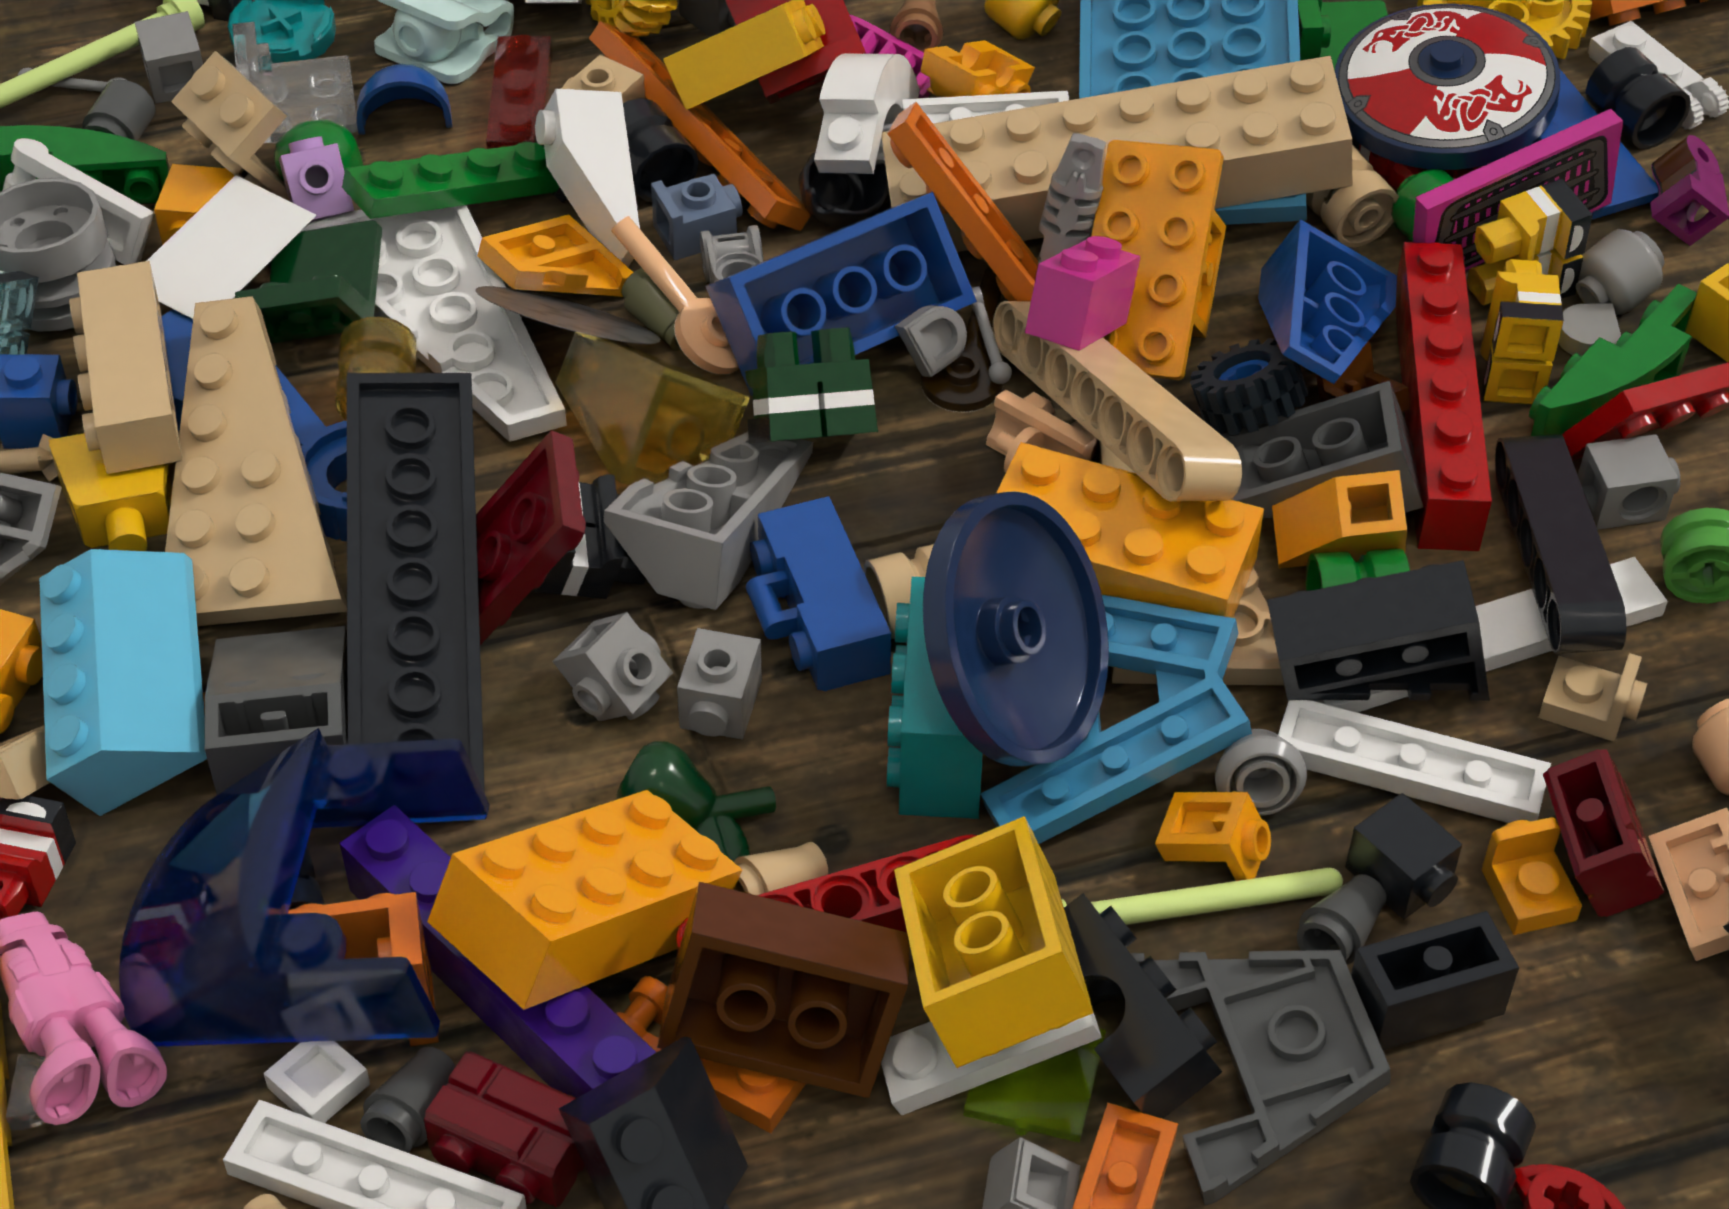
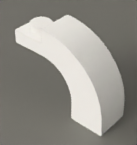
(856, 102)

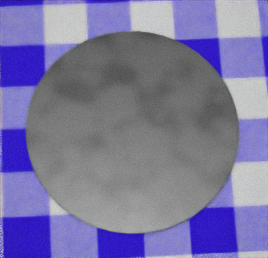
(567, 315)

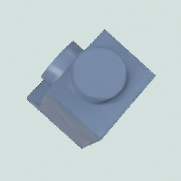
(691, 208)

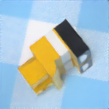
(1535, 225)
(1521, 333)

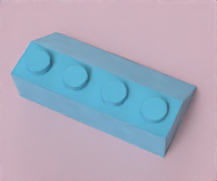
(120, 674)

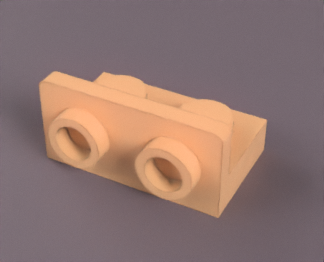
(1697, 878)

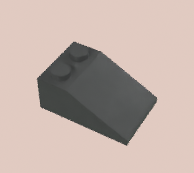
(1326, 441)

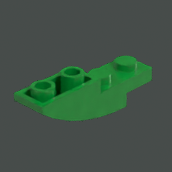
(111, 159)
(1606, 369)

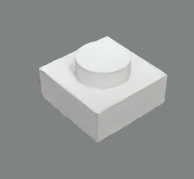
(317, 1079)

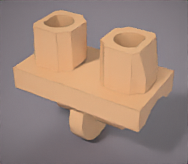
(1034, 423)

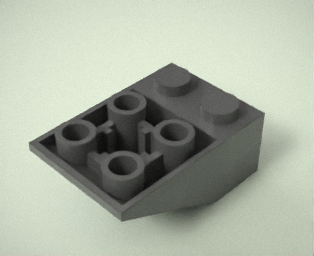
(270, 695)

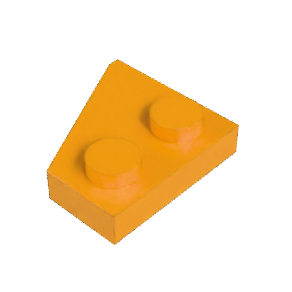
(554, 258)

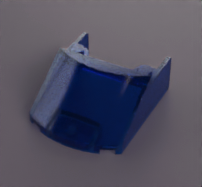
(211, 929)

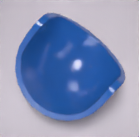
(398, 83)

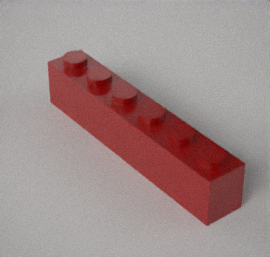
(1443, 395)

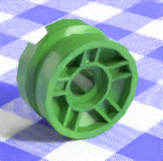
(1697, 555)

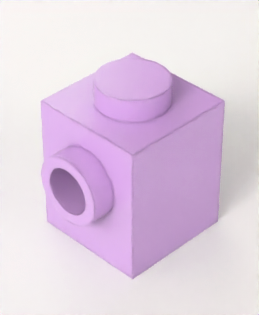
(315, 178)

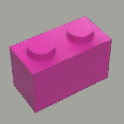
(1082, 293)

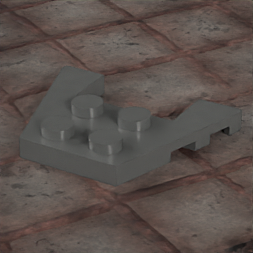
(1296, 1048)

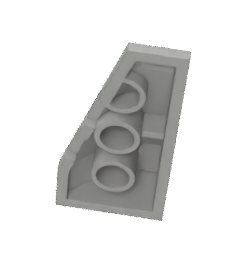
(698, 524)

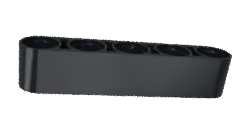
(1560, 545)

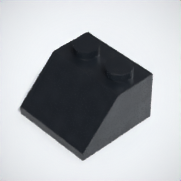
(657, 1135)

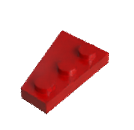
(1652, 407)

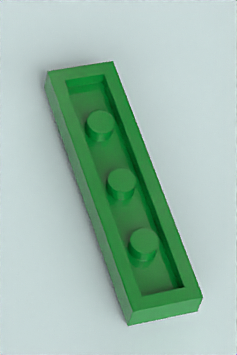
(449, 180)

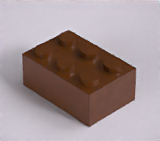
(786, 989)

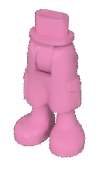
(61, 1014)

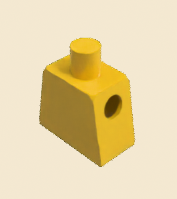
(112, 507)

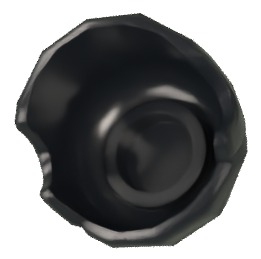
(842, 197)

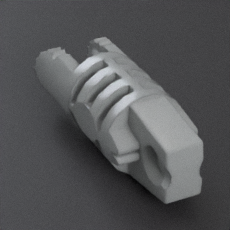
(1073, 196)

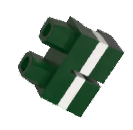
(814, 398)

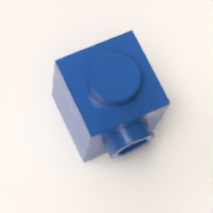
(34, 399)

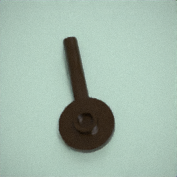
(966, 381)

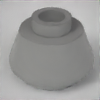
(1264, 768)

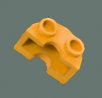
(975, 70)

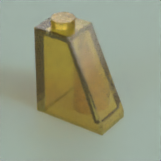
(644, 409)

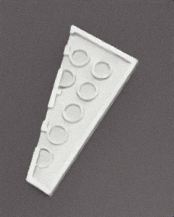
(430, 287)

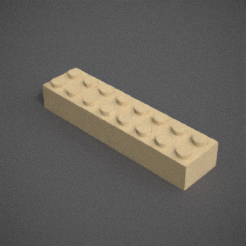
(1274, 125)

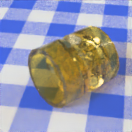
(373, 347)

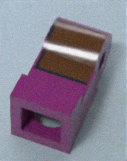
(1686, 181)

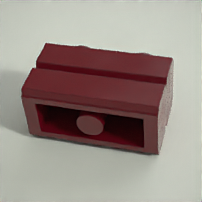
(1602, 833)
(504, 1129)

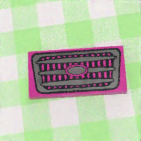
(1579, 155)

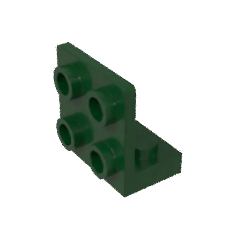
(321, 282)

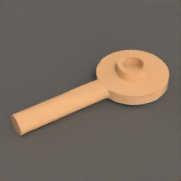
(697, 323)

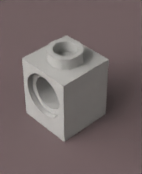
(168, 53)
(1628, 481)

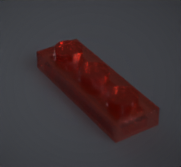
(518, 88)

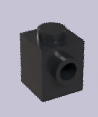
(1406, 855)

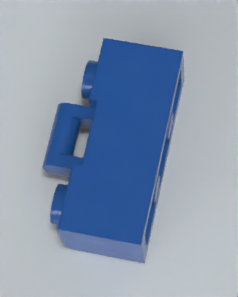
(832, 611)

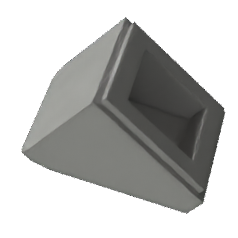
(1030, 1178)

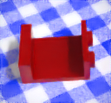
(839, 39)

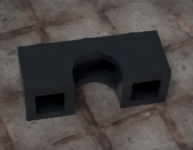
(1154, 1050)

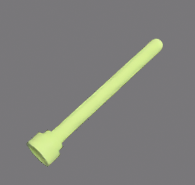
(90, 54)
(1223, 896)

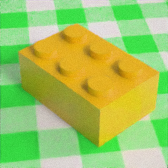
(991, 943)

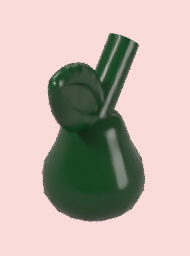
(673, 777)

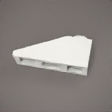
(591, 159)

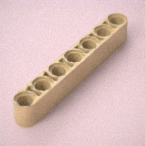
(1125, 411)

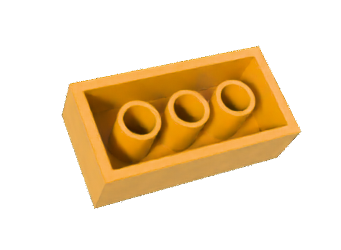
(1138, 541)
(577, 896)

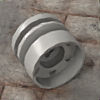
(53, 233)

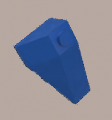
(1323, 300)

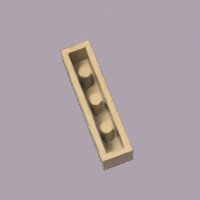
(126, 368)

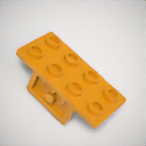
(1162, 208)

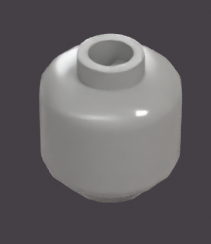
(1621, 270)

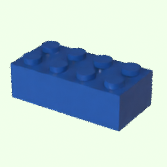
(850, 278)

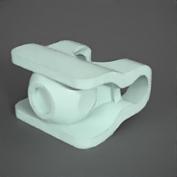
(445, 35)

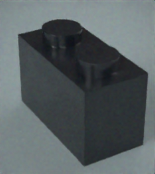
(1435, 979)

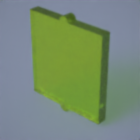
(1042, 1097)

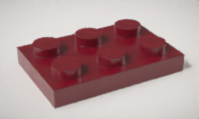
(527, 529)

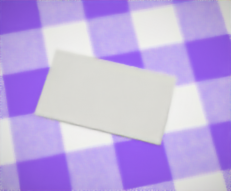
(225, 245)

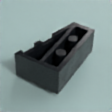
(1382, 634)

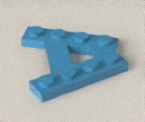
(1186, 726)

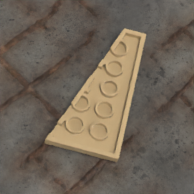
(243, 482)

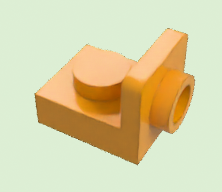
(1215, 830)
(1529, 876)

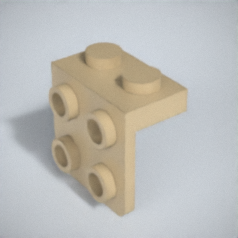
(233, 116)

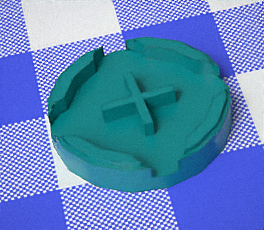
(291, 27)

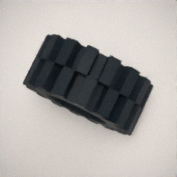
(1248, 387)

